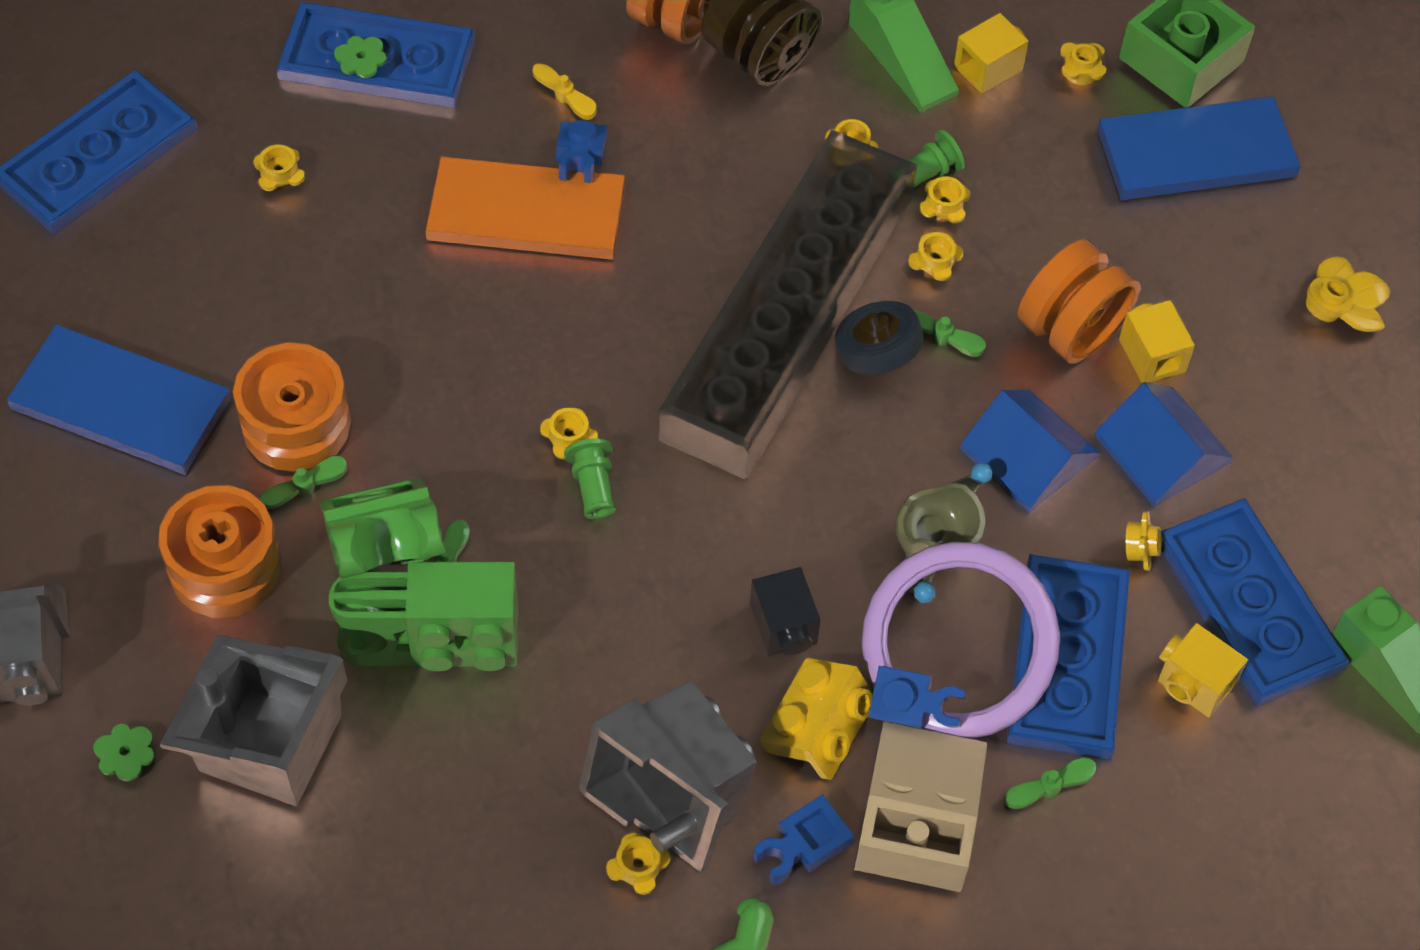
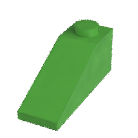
(904, 48)
(1385, 650)

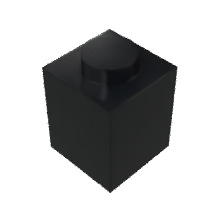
(785, 612)

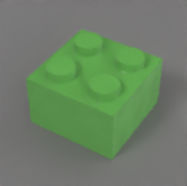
(1186, 45)

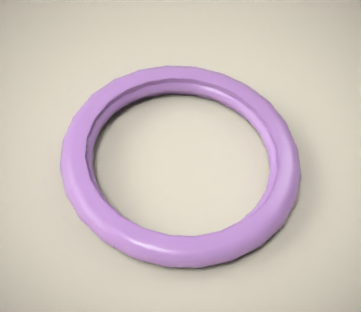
(1024, 584)

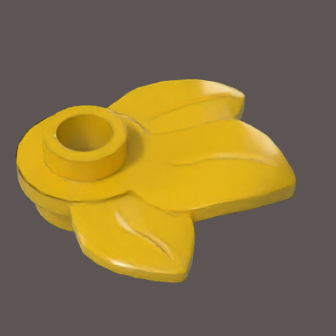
(1347, 295)

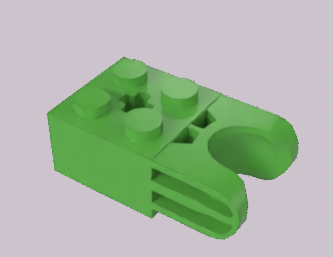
(382, 527)
(429, 616)

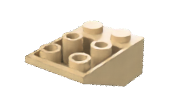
(922, 807)

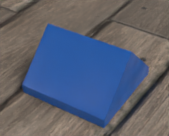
(1161, 442)
(1027, 447)

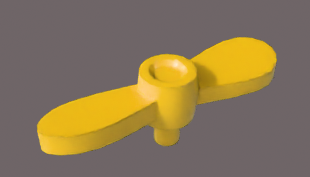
(564, 91)

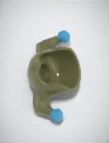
(941, 517)

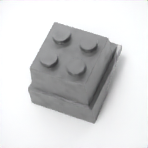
(30, 643)
(260, 715)
(669, 771)

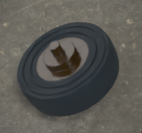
(879, 337)

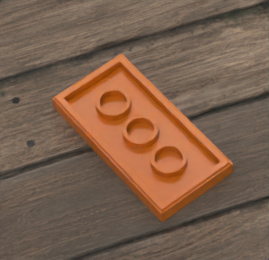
(525, 208)

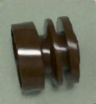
(763, 35)

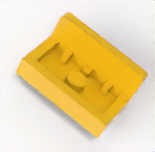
(819, 715)

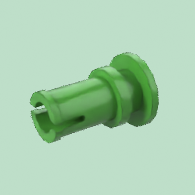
(937, 158)
(592, 471)

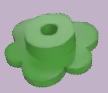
(360, 56)
(122, 740)

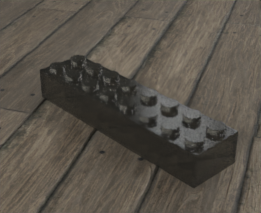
(786, 305)

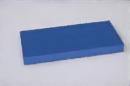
(422, 62)
(1198, 148)
(95, 151)
(120, 399)
(1252, 601)
(1083, 696)

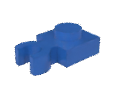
(580, 148)
(906, 697)
(809, 836)

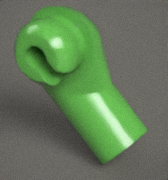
(753, 927)

